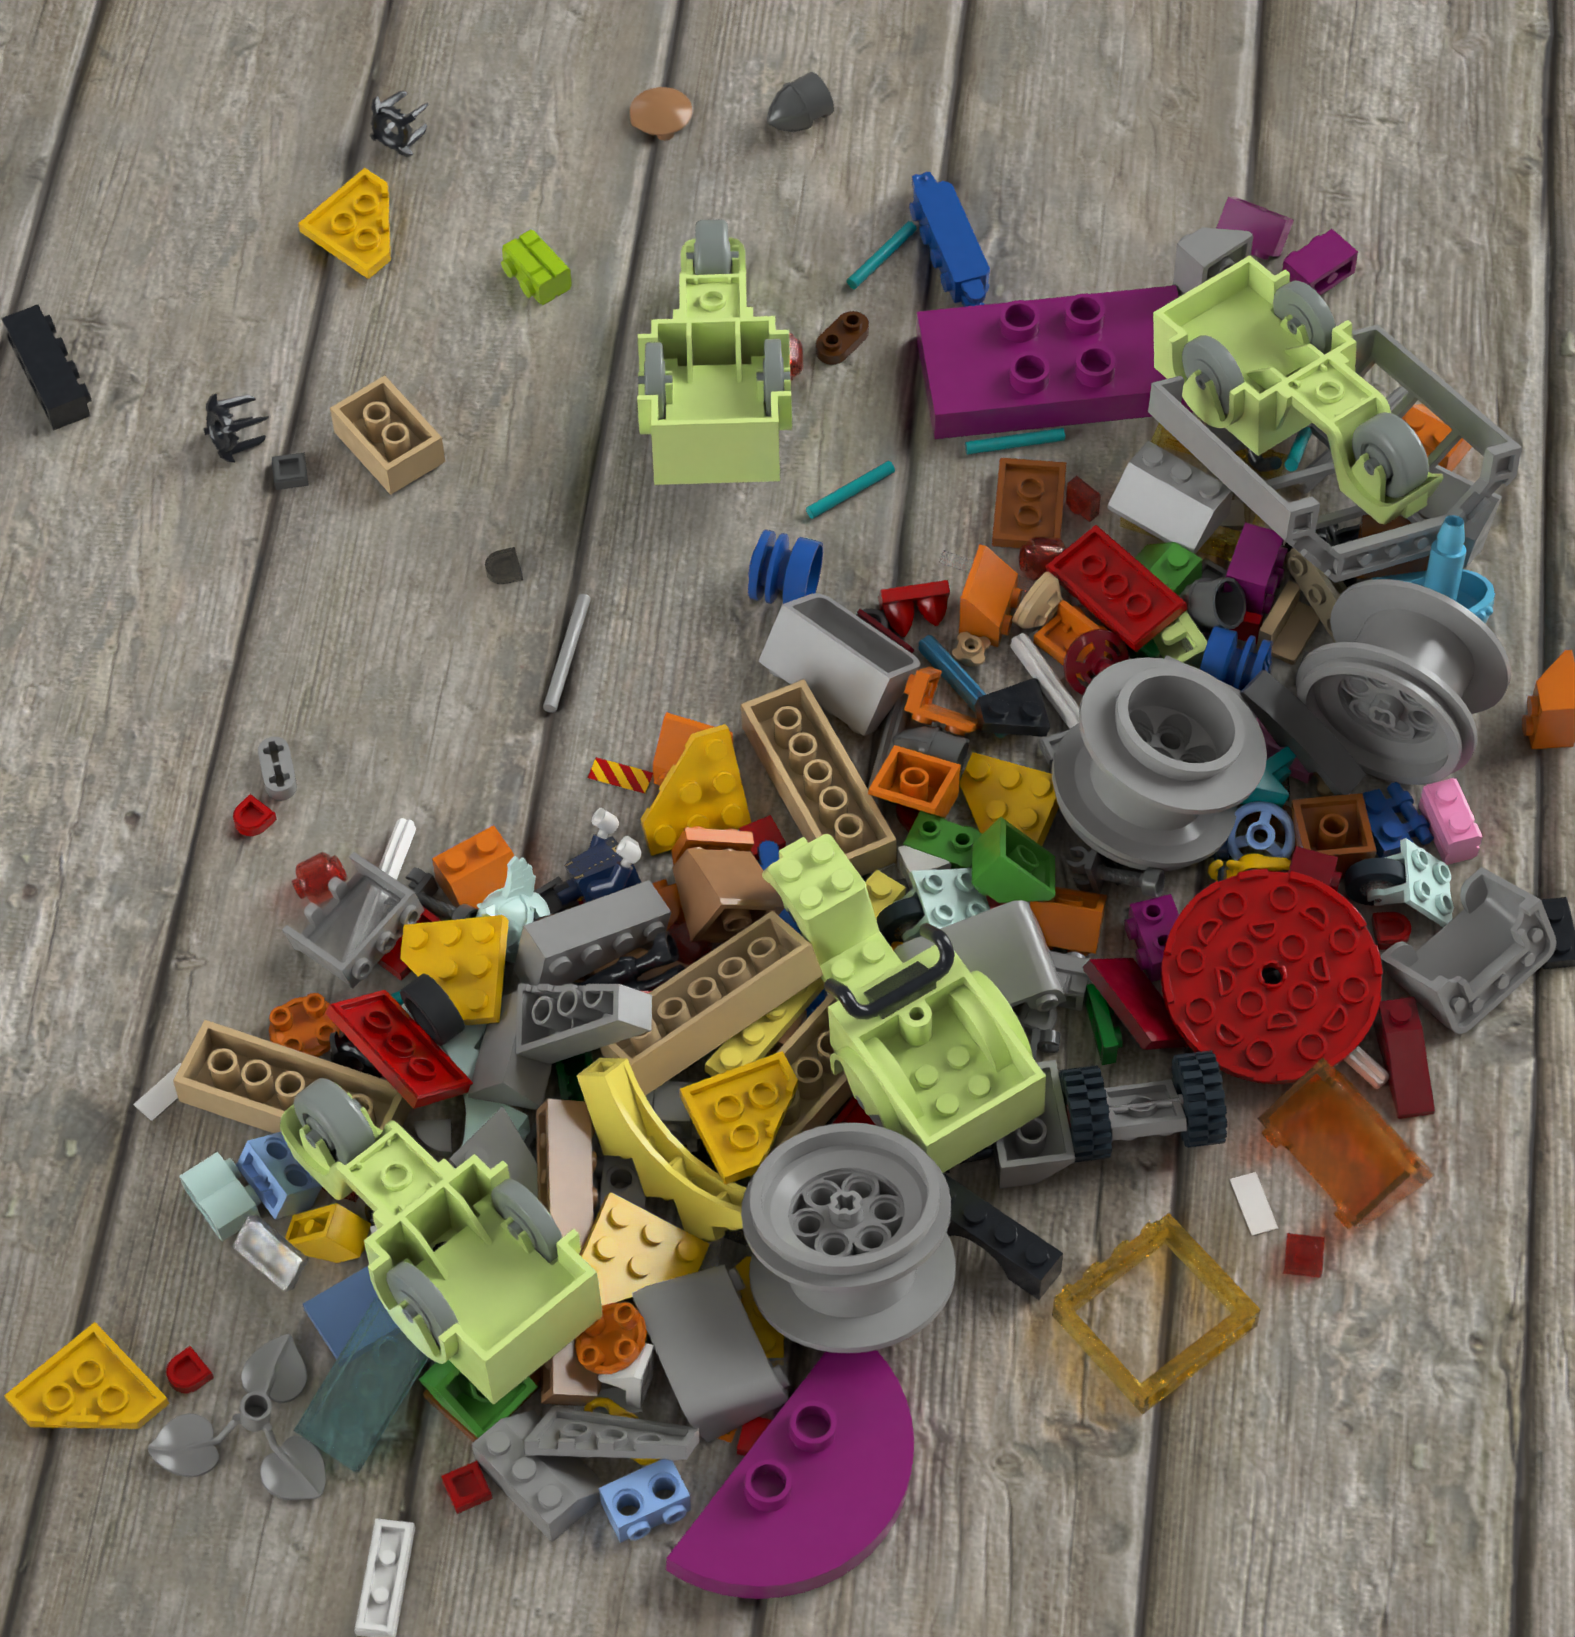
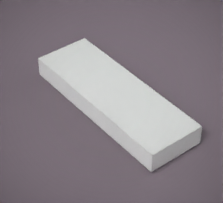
(385, 1578)

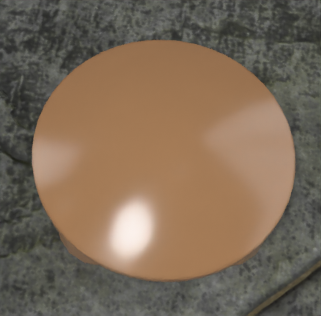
(660, 112)

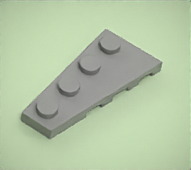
(497, 1142)
(604, 1435)

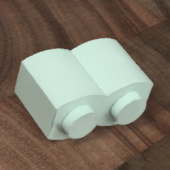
(220, 1195)

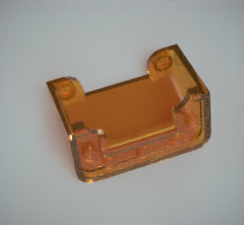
(1344, 1145)

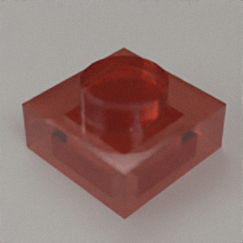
(1082, 499)
(1304, 1255)

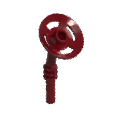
(1095, 659)

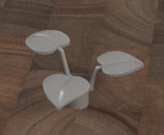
(272, 1373)

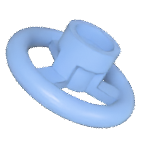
(1266, 809)

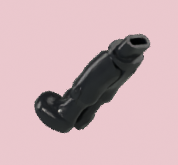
(629, 968)

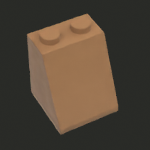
(722, 892)

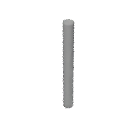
(566, 653)

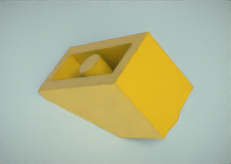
(329, 1233)

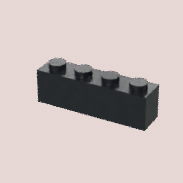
(46, 366)

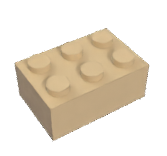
(387, 434)

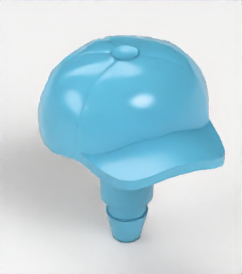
(1447, 574)

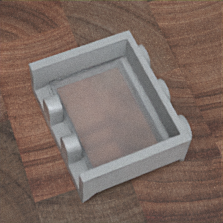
(357, 923)

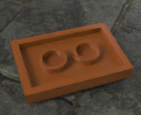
(1028, 501)

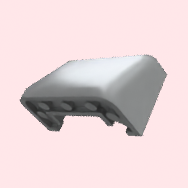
(1007, 949)
(1477, 954)
(711, 1350)

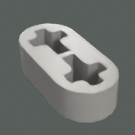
(282, 767)

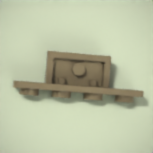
(1316, 586)

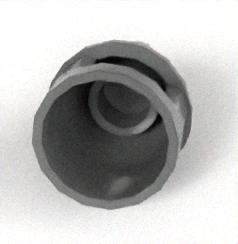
(800, 104)
(1213, 608)
(934, 742)

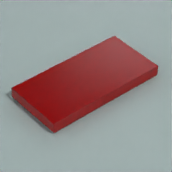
(1116, 588)
(399, 1048)

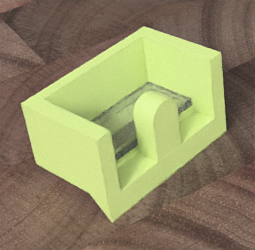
(1182, 641)

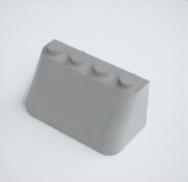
(841, 657)

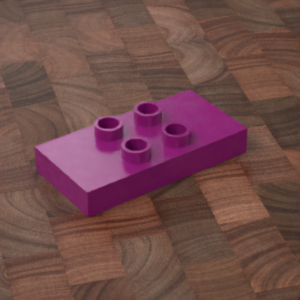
(1040, 361)

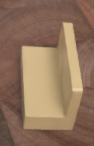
(1288, 625)

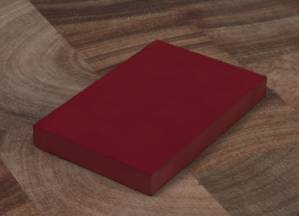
(1135, 1002)

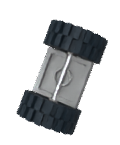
(1185, 1104)

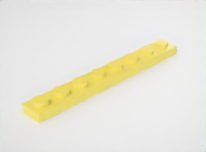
(764, 1033)

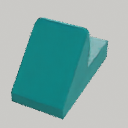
(1275, 773)

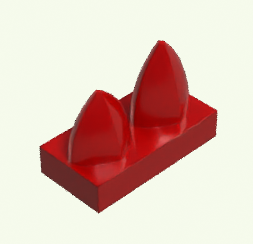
(900, 601)

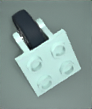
(1403, 878)
(936, 898)

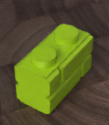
(536, 267)

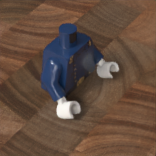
(603, 867)

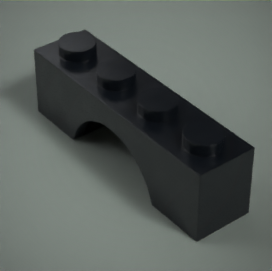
(1020, 1253)

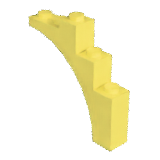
(664, 1166)

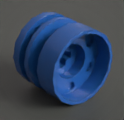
(778, 568)
(1232, 664)

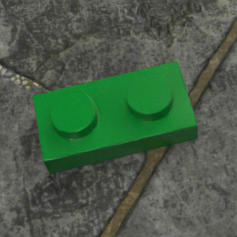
(1106, 1036)

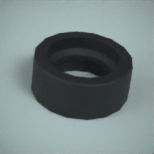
(432, 1009)

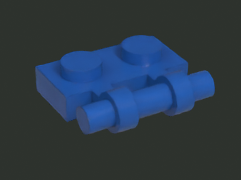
(1385, 824)

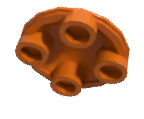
(303, 1025)
(612, 1340)

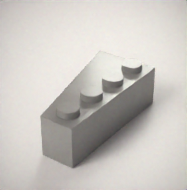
(589, 935)
(577, 1019)

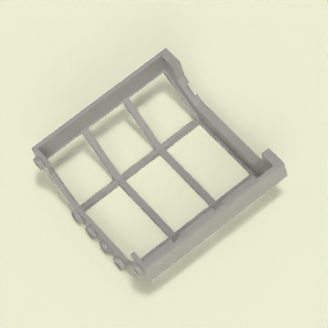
(1299, 519)

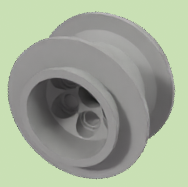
(1404, 680)
(1157, 764)
(849, 1238)

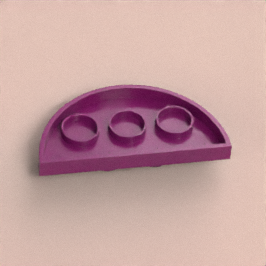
(810, 1489)

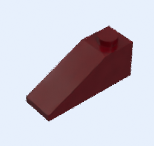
(1404, 1057)

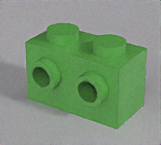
(943, 839)

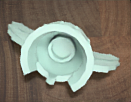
(516, 903)

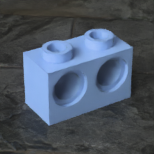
(277, 1176)
(639, 1490)

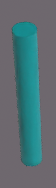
(881, 255)
(1015, 441)
(1297, 449)
(850, 489)

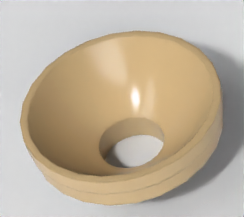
(1039, 603)

